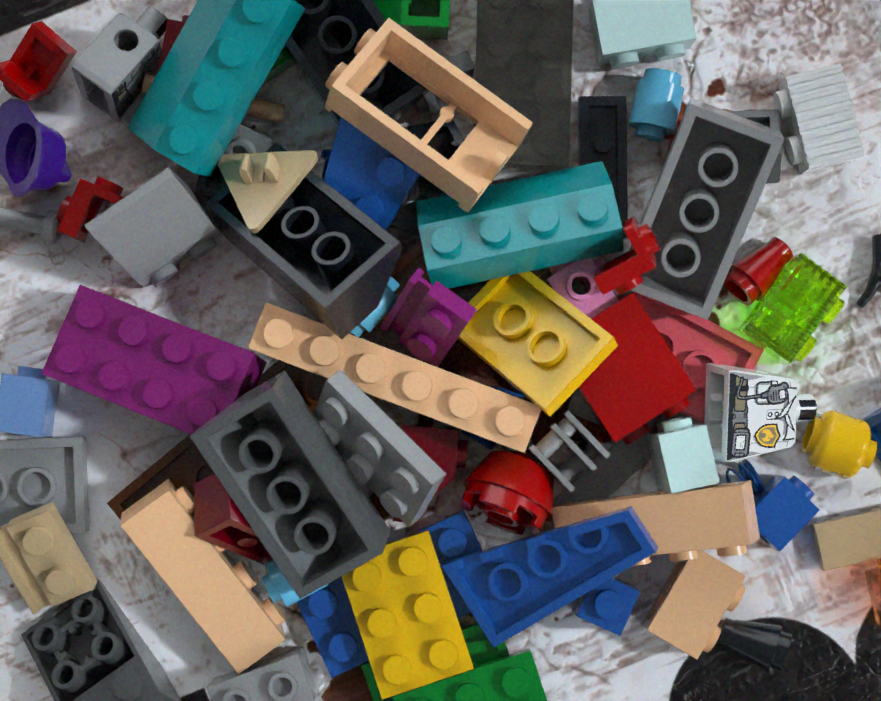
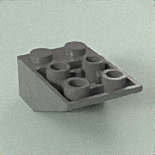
(95, 653)

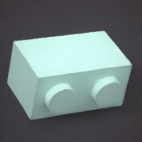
(640, 29)
(682, 455)

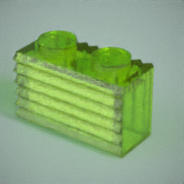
(793, 310)

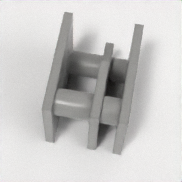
(581, 457)

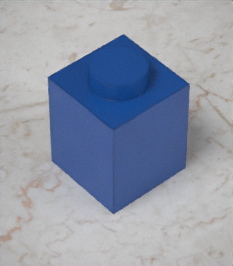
(783, 510)
(608, 605)

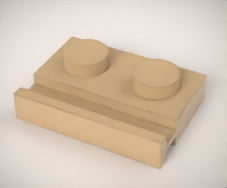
(44, 558)

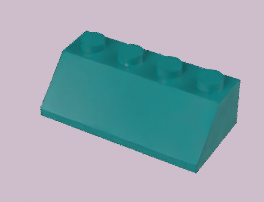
(212, 78)
(521, 226)

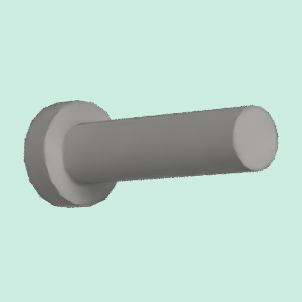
(30, 222)

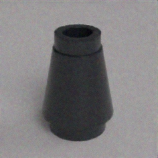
(756, 642)

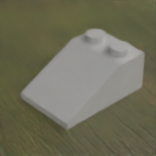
(156, 229)

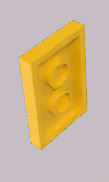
(535, 338)
(407, 616)

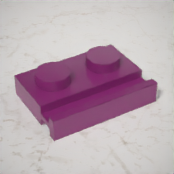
(428, 318)

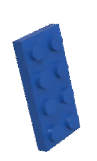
(331, 614)

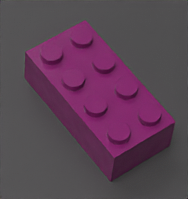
(149, 362)

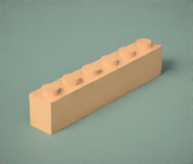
(396, 377)

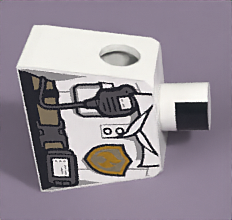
(752, 411)

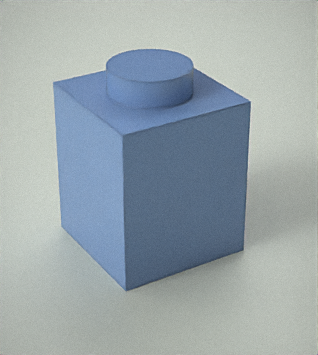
(28, 402)

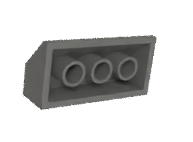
(292, 485)

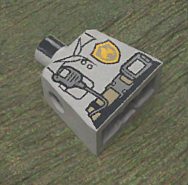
(116, 62)

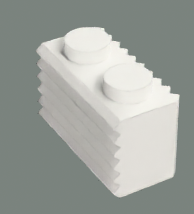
(818, 119)

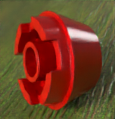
(511, 491)

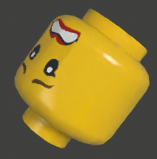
(838, 444)

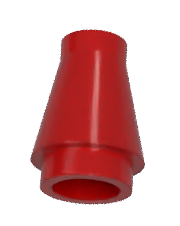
(755, 273)

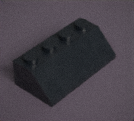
(329, 36)
(317, 250)

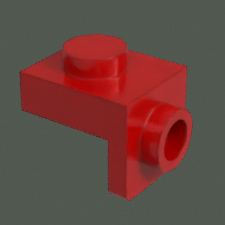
(36, 63)
(84, 206)
(626, 270)

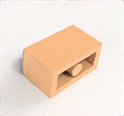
(694, 603)

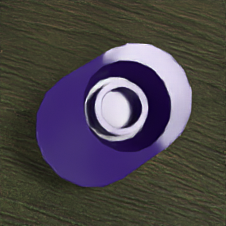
(30, 151)

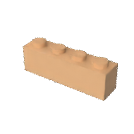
(683, 521)
(204, 577)

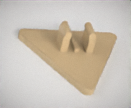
(264, 181)

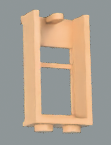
(482, 153)

